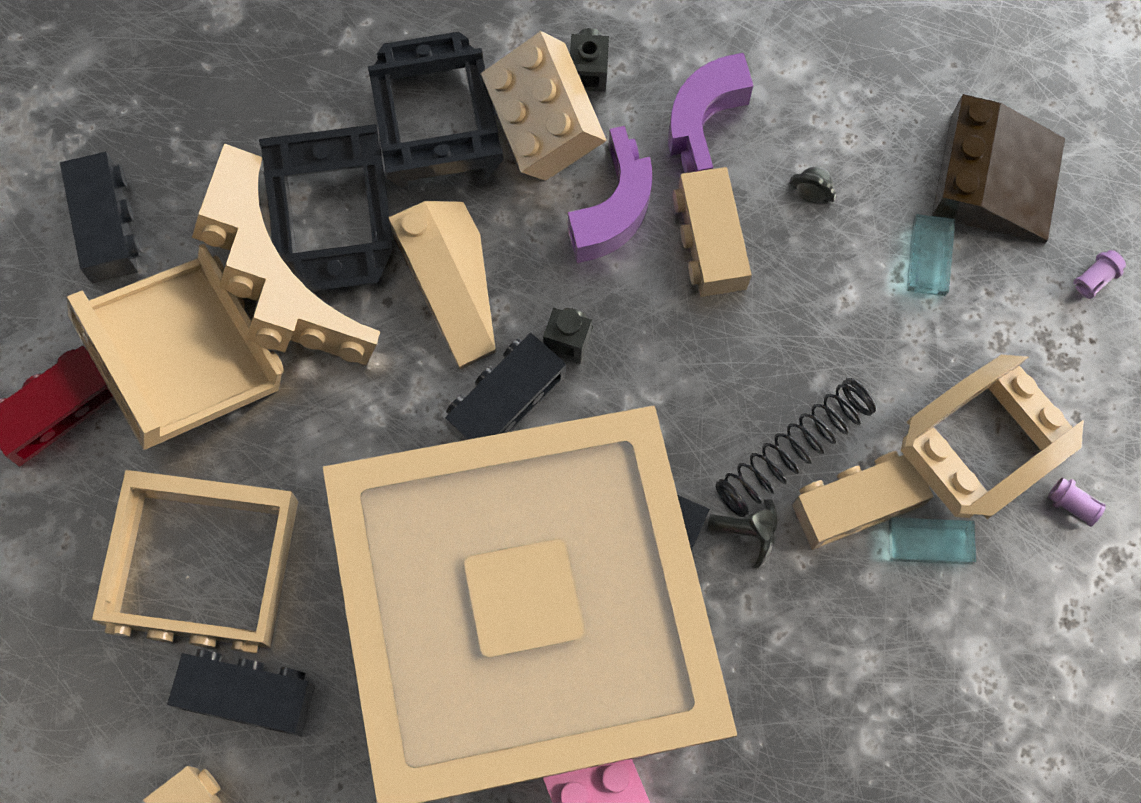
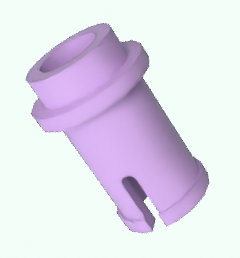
(1107, 266)
(1076, 501)

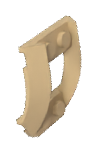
(1026, 404)

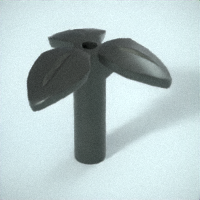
(759, 524)

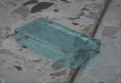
(931, 255)
(932, 541)

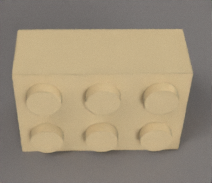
(543, 106)

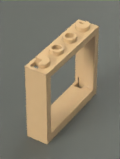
(114, 577)

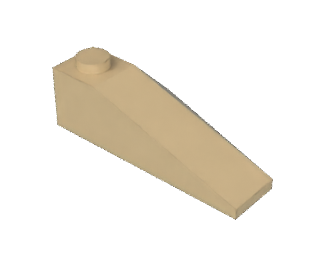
(450, 272)

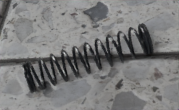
(739, 505)

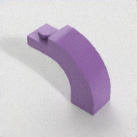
(710, 89)
(614, 222)

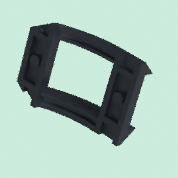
(322, 153)
(438, 154)

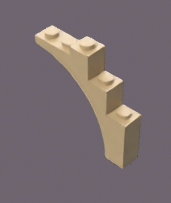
(256, 271)

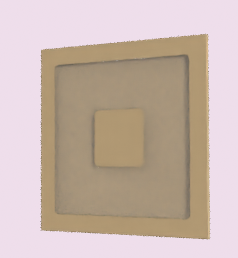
(523, 607)

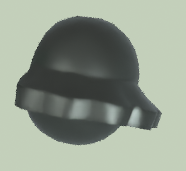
(814, 184)

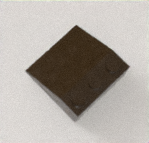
(998, 170)

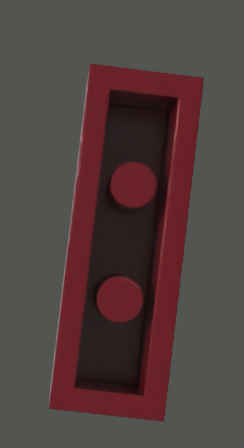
(51, 405)

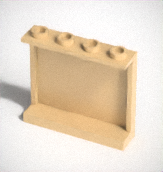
(175, 349)

